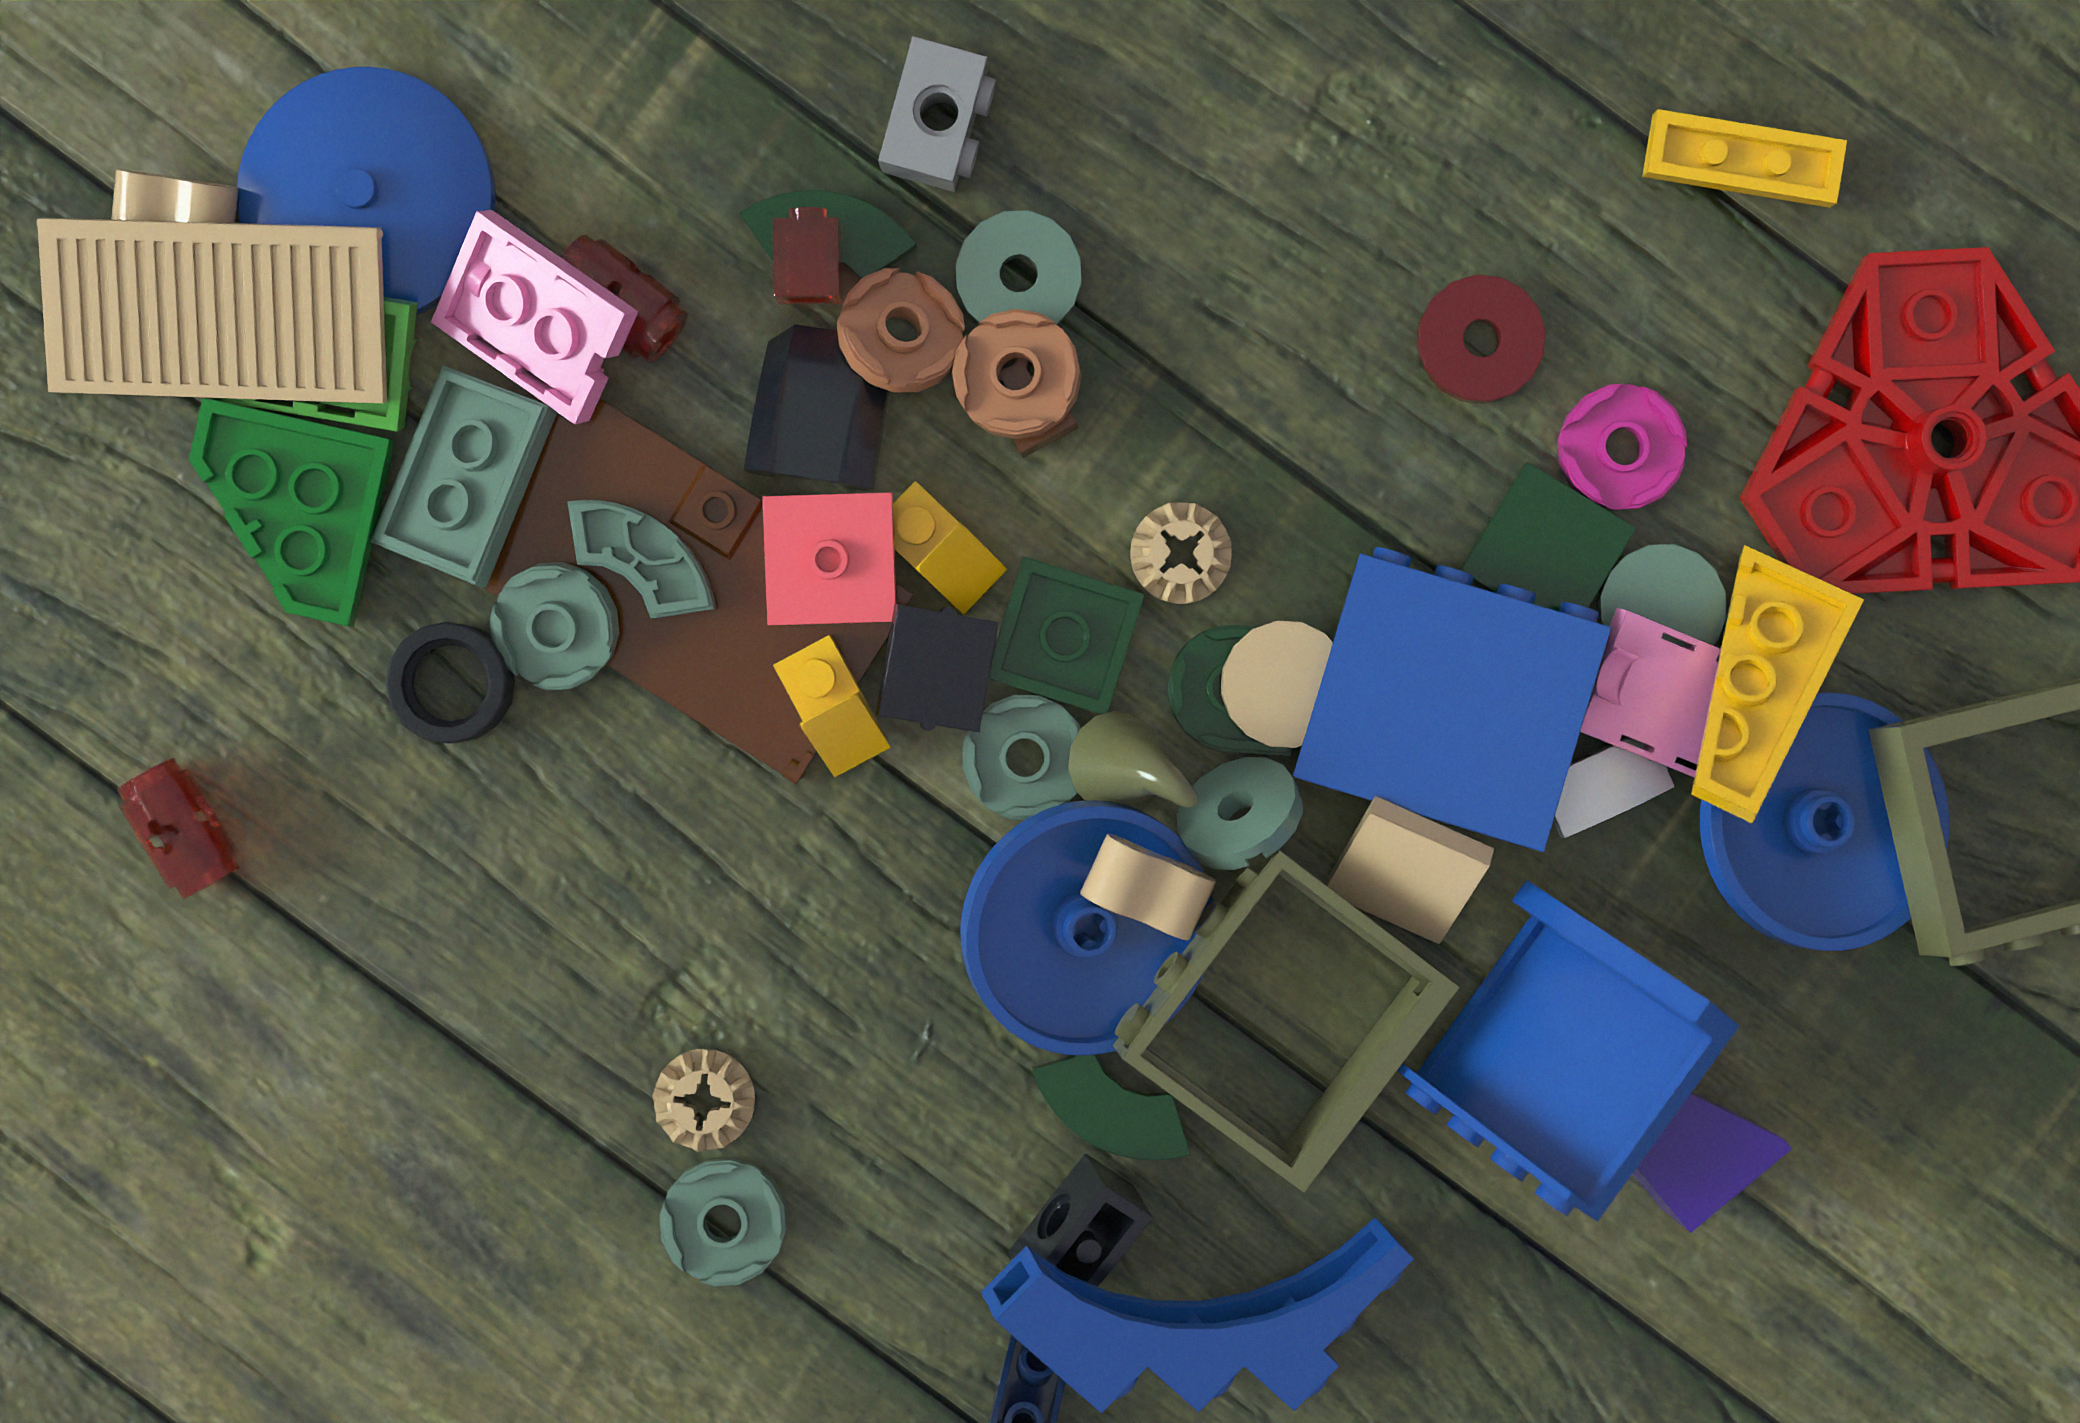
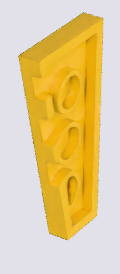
(1768, 672)

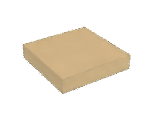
(1409, 870)

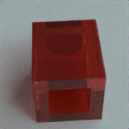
(807, 257)

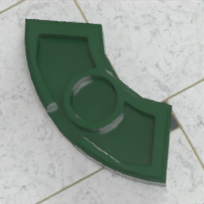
(868, 235)
(1110, 1114)

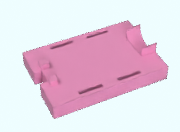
(534, 312)
(1652, 691)

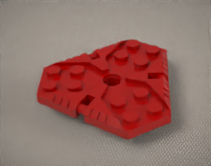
(1861, 484)

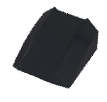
(815, 413)

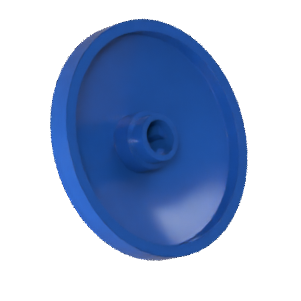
(372, 155)
(1821, 850)
(1046, 954)

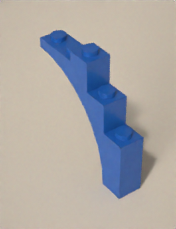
(1196, 1347)

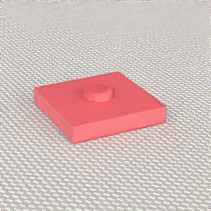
(829, 558)

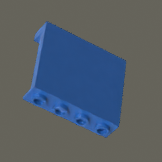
(1453, 699)
(1570, 1057)

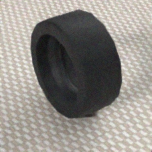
(403, 696)

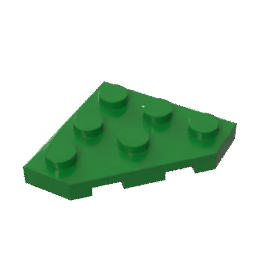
(297, 501)

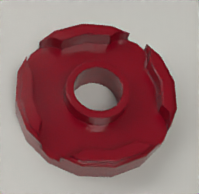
(1517, 329)

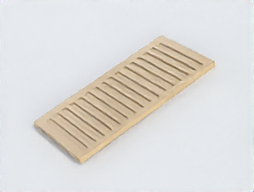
(213, 309)

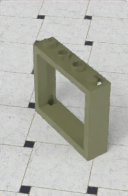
(1920, 836)
(1360, 1077)

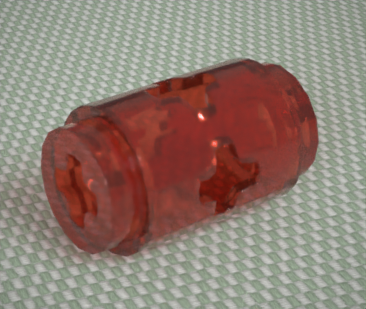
(659, 313)
(169, 798)

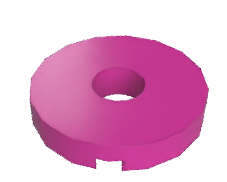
(1659, 437)

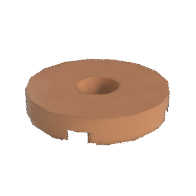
(892, 362)
(1022, 411)

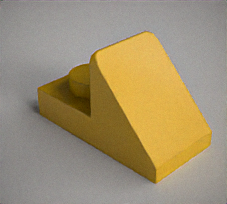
(943, 549)
(831, 706)

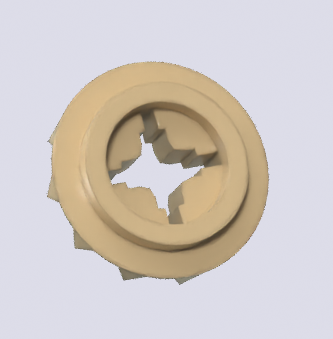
(1181, 583)
(726, 1080)

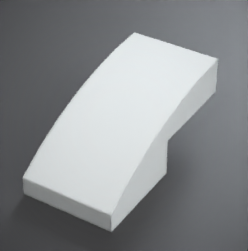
(1607, 785)

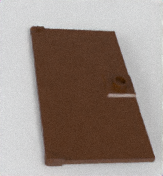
(700, 662)

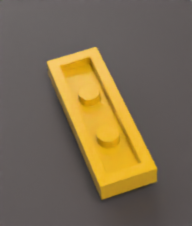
(1744, 158)

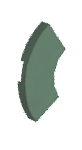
(644, 553)

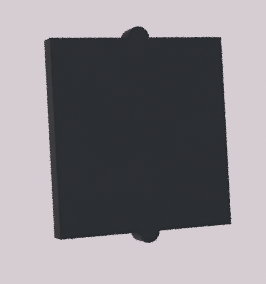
(936, 668)

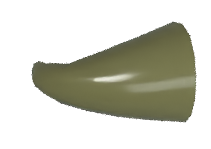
(1125, 763)

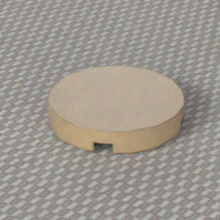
(1274, 681)

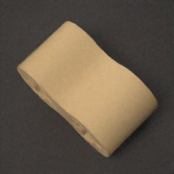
(170, 198)
(1147, 887)

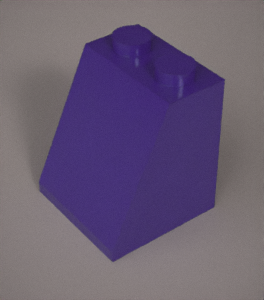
(1706, 1160)

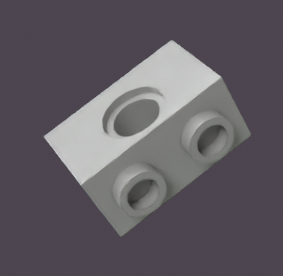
(933, 76)

